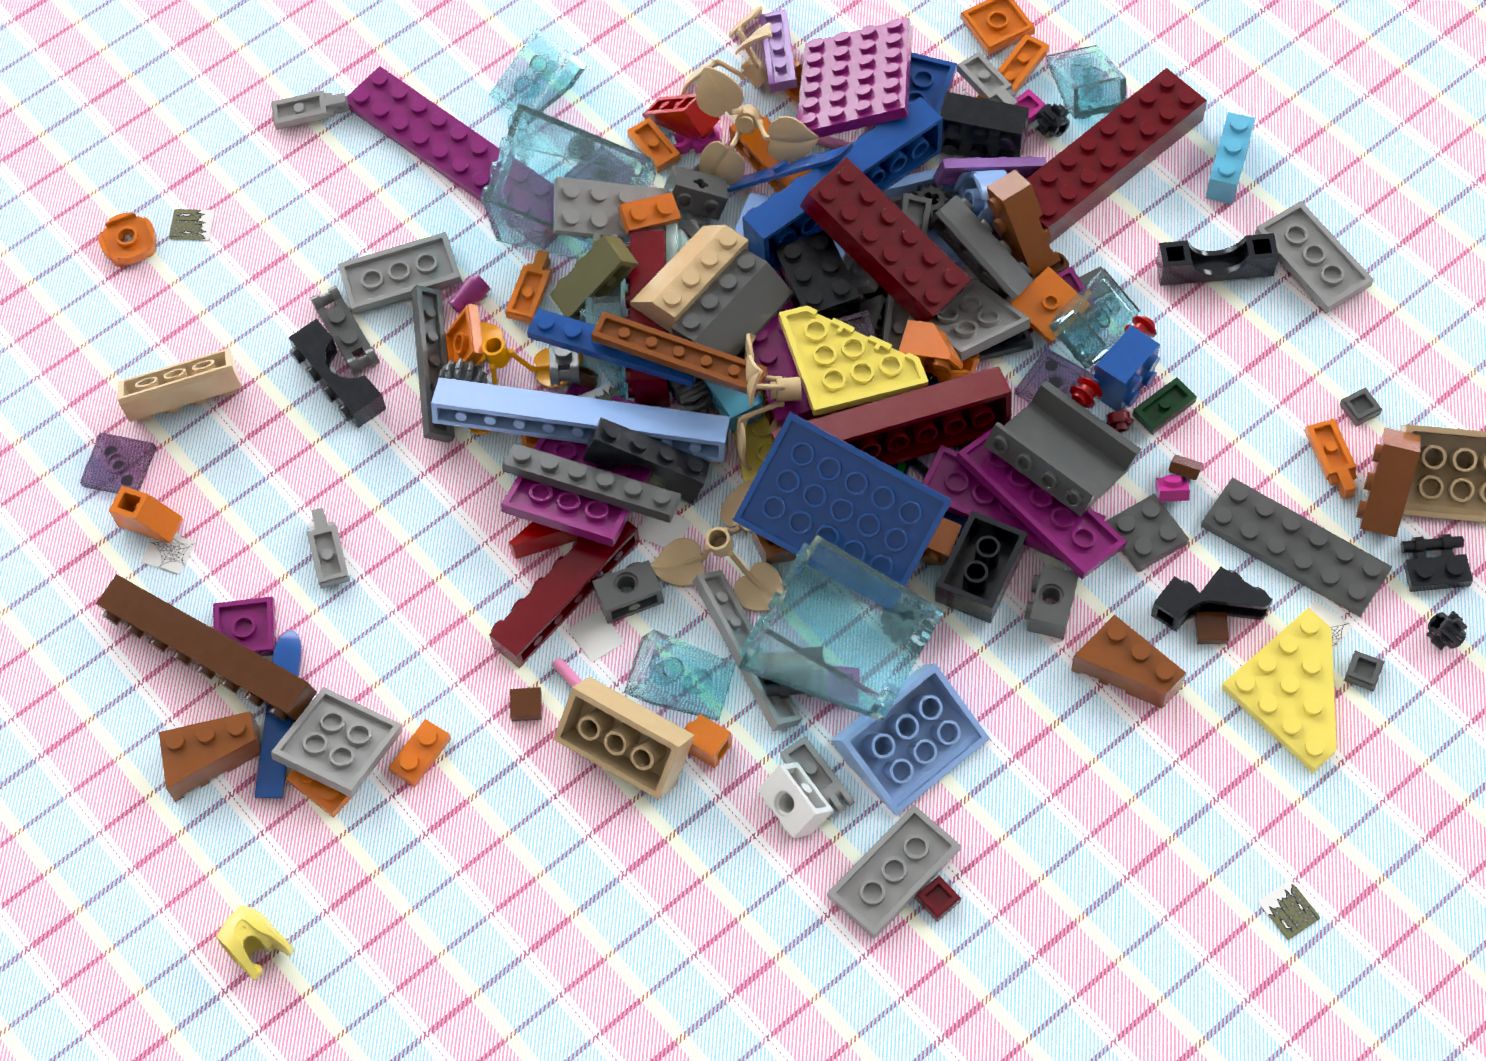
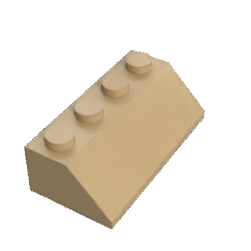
(689, 274)
(179, 385)

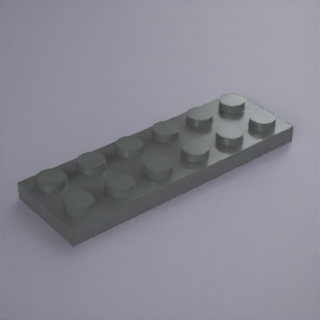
(1296, 547)

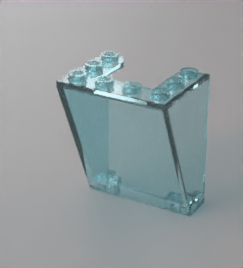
(523, 177)
(840, 631)

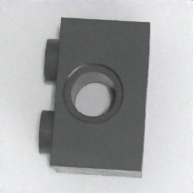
(619, 604)
(1051, 618)

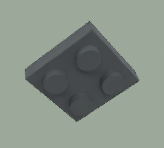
(1148, 531)

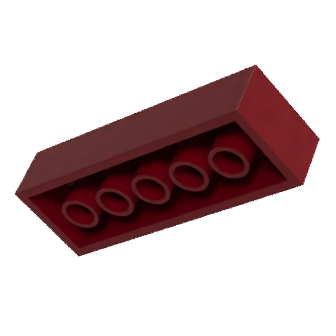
(884, 242)
(650, 253)

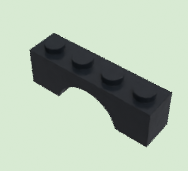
(1249, 258)
(355, 396)
(616, 445)

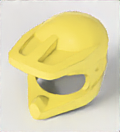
(247, 932)

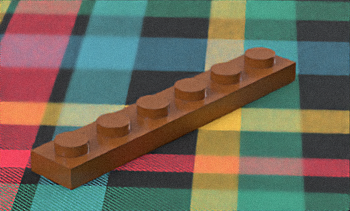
(673, 352)

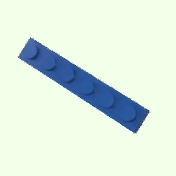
(576, 337)

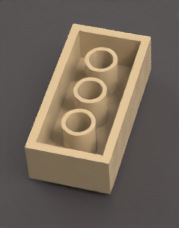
(623, 737)

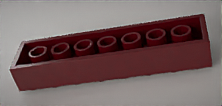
(1115, 150)
(924, 418)

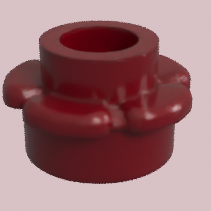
(1119, 420)

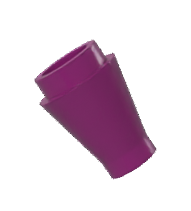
(471, 292)

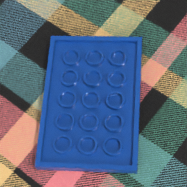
(843, 495)

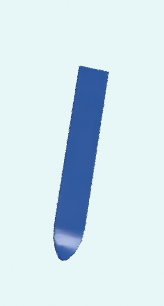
(784, 168)
(272, 774)

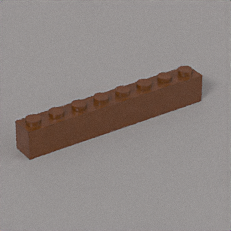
(205, 648)

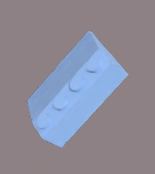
(916, 741)

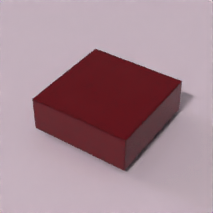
(938, 898)

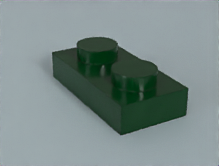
(1164, 405)

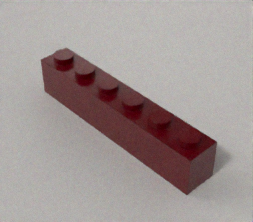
(558, 595)

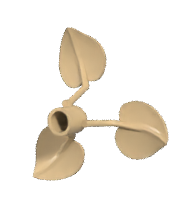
(752, 68)
(721, 93)
(780, 389)
(683, 560)

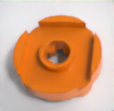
(130, 252)

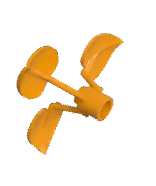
(499, 355)

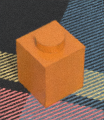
(710, 740)

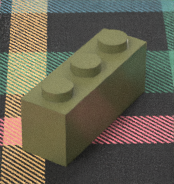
(593, 275)

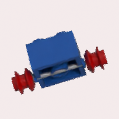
(1122, 369)

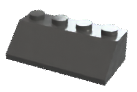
(980, 250)
(735, 304)

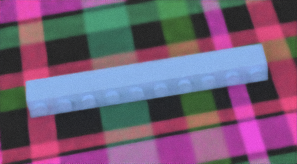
(573, 417)

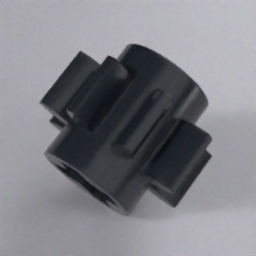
(1052, 120)
(1446, 630)

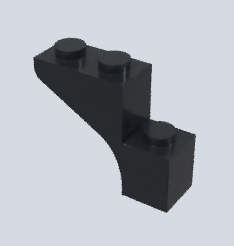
(1222, 593)

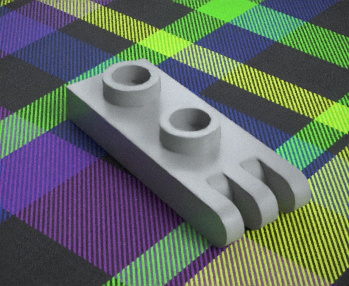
(818, 772)

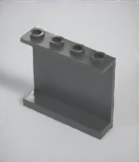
(1063, 448)

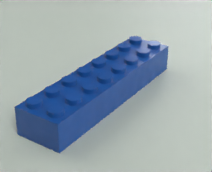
(881, 154)

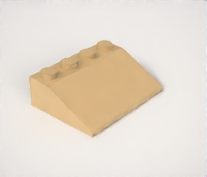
(1448, 474)

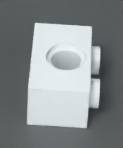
(792, 784)

